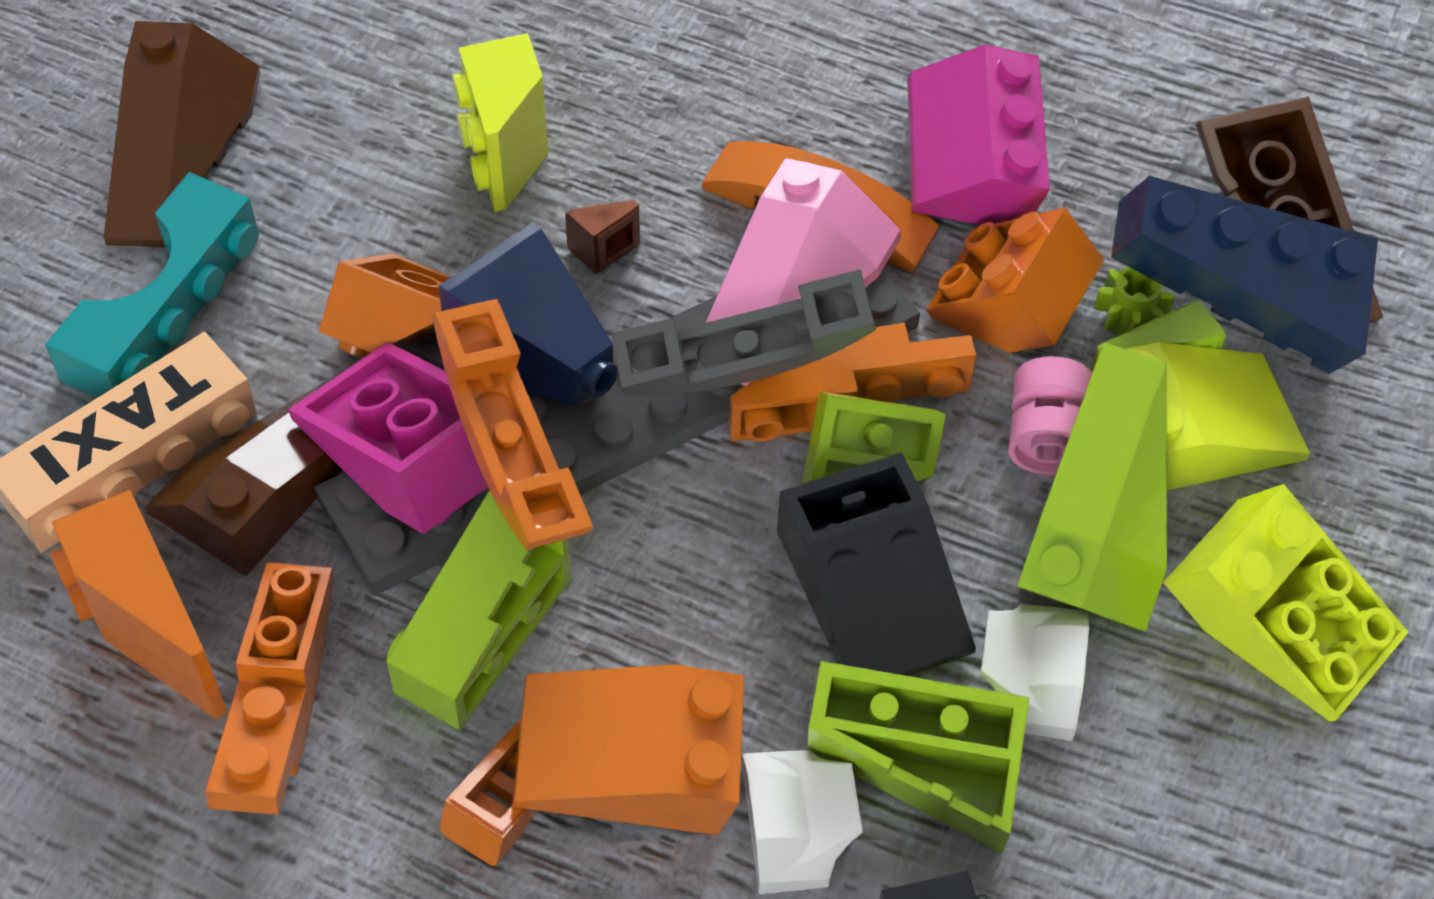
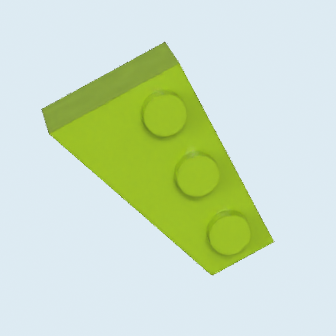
(926, 744)

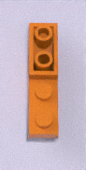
(874, 368)
(275, 690)

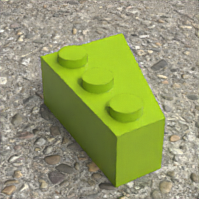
(476, 617)

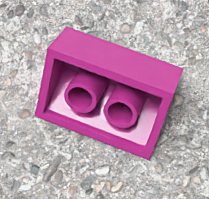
(978, 136)

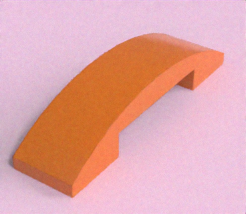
(749, 166)
(504, 429)

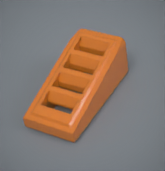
(480, 821)

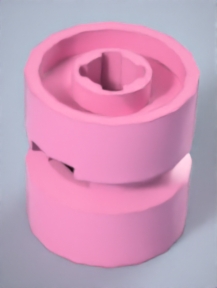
(1044, 411)

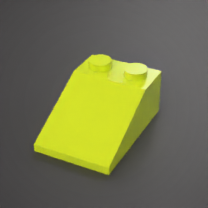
(1223, 414)

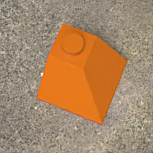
(381, 302)

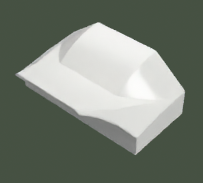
(1041, 657)
(799, 817)

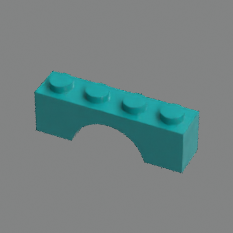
(112, 340)

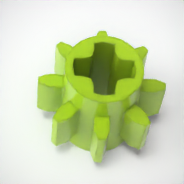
(1131, 300)

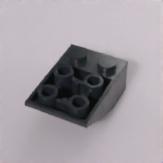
(875, 568)

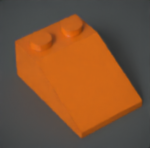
(124, 585)
(633, 745)

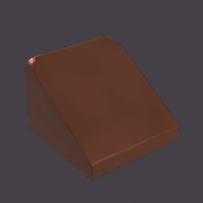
(603, 232)

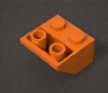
(1018, 281)

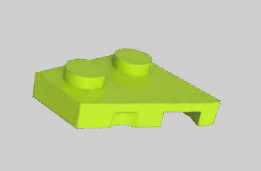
(863, 430)

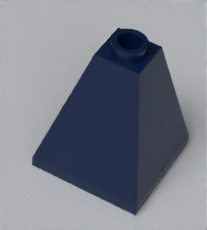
(556, 331)

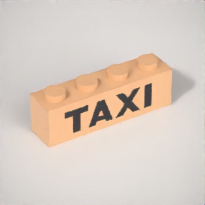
(125, 437)

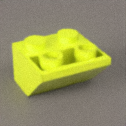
(503, 115)

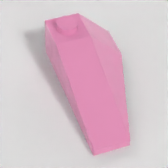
(802, 231)

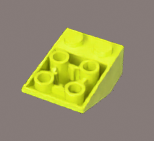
(1287, 601)

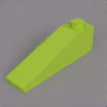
(1107, 509)

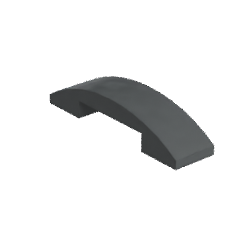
(747, 345)

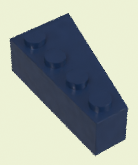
(1268, 268)

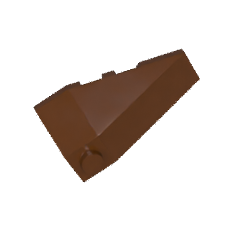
(174, 118)
(1277, 162)
(246, 489)

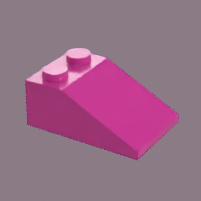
(396, 435)

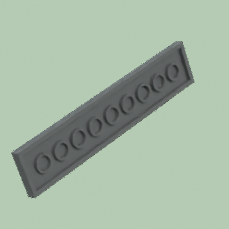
(592, 439)

